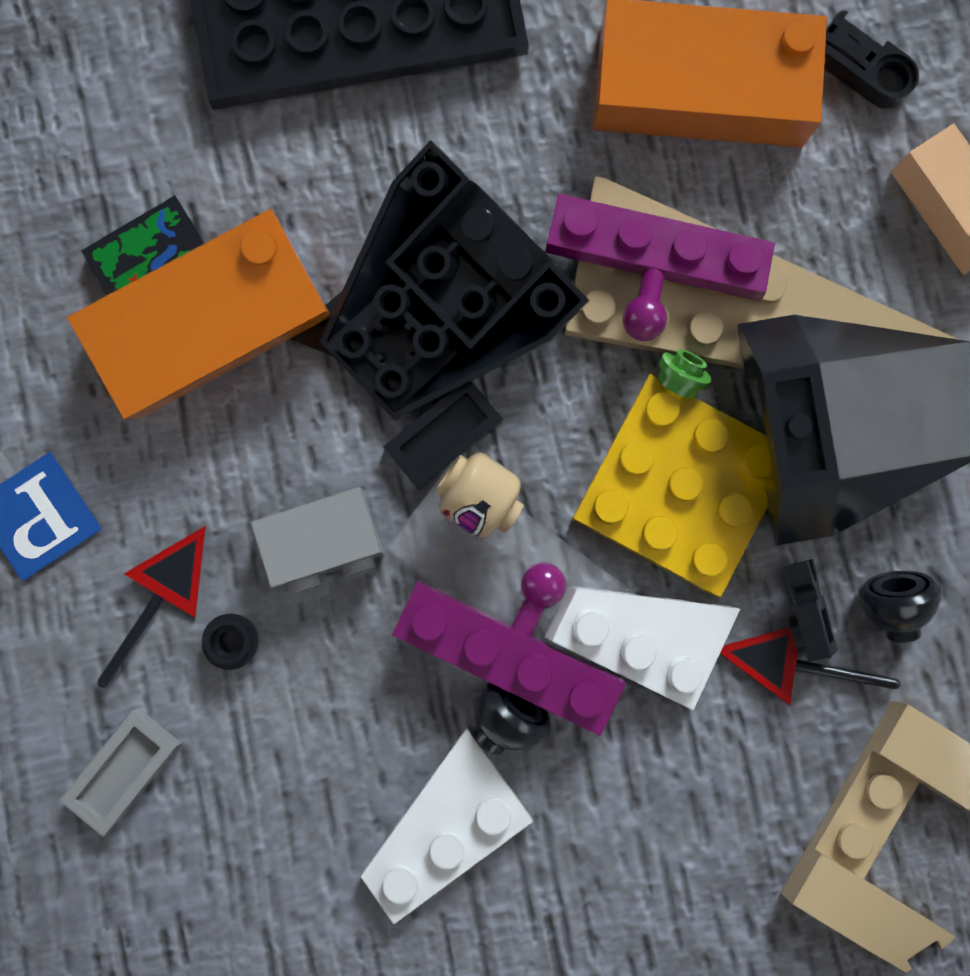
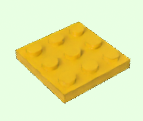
(681, 487)

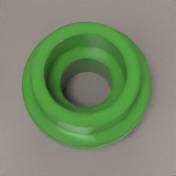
(683, 373)

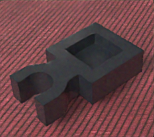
(811, 624)

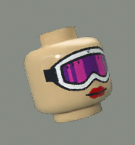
(479, 495)

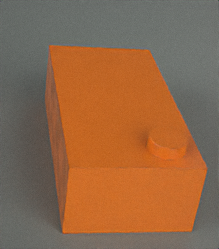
(709, 72)
(199, 316)

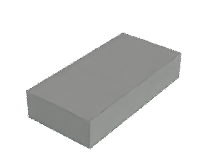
(120, 772)

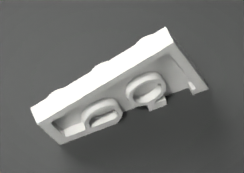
(645, 638)
(446, 830)

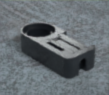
(858, 58)

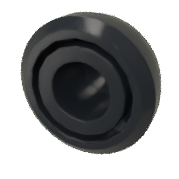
(901, 602)
(509, 721)

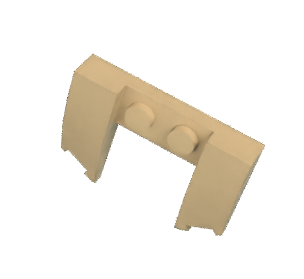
(833, 867)

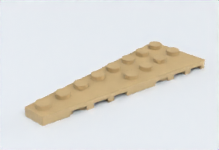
(708, 319)

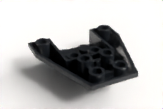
(443, 290)
(854, 417)

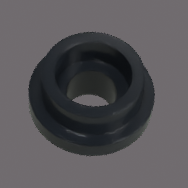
(213, 646)

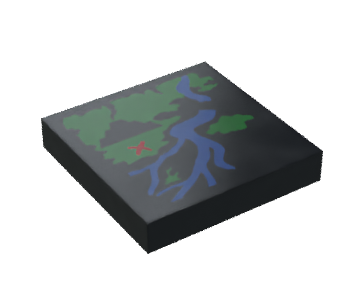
(142, 245)

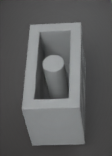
(318, 540)

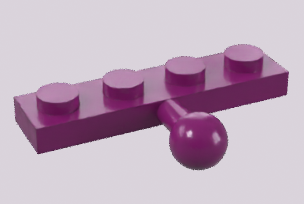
(659, 252)
(510, 653)

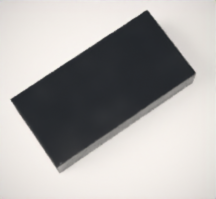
(443, 434)

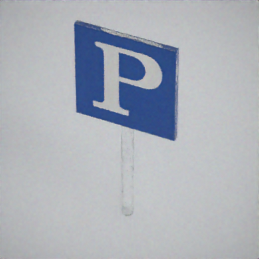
(41, 515)

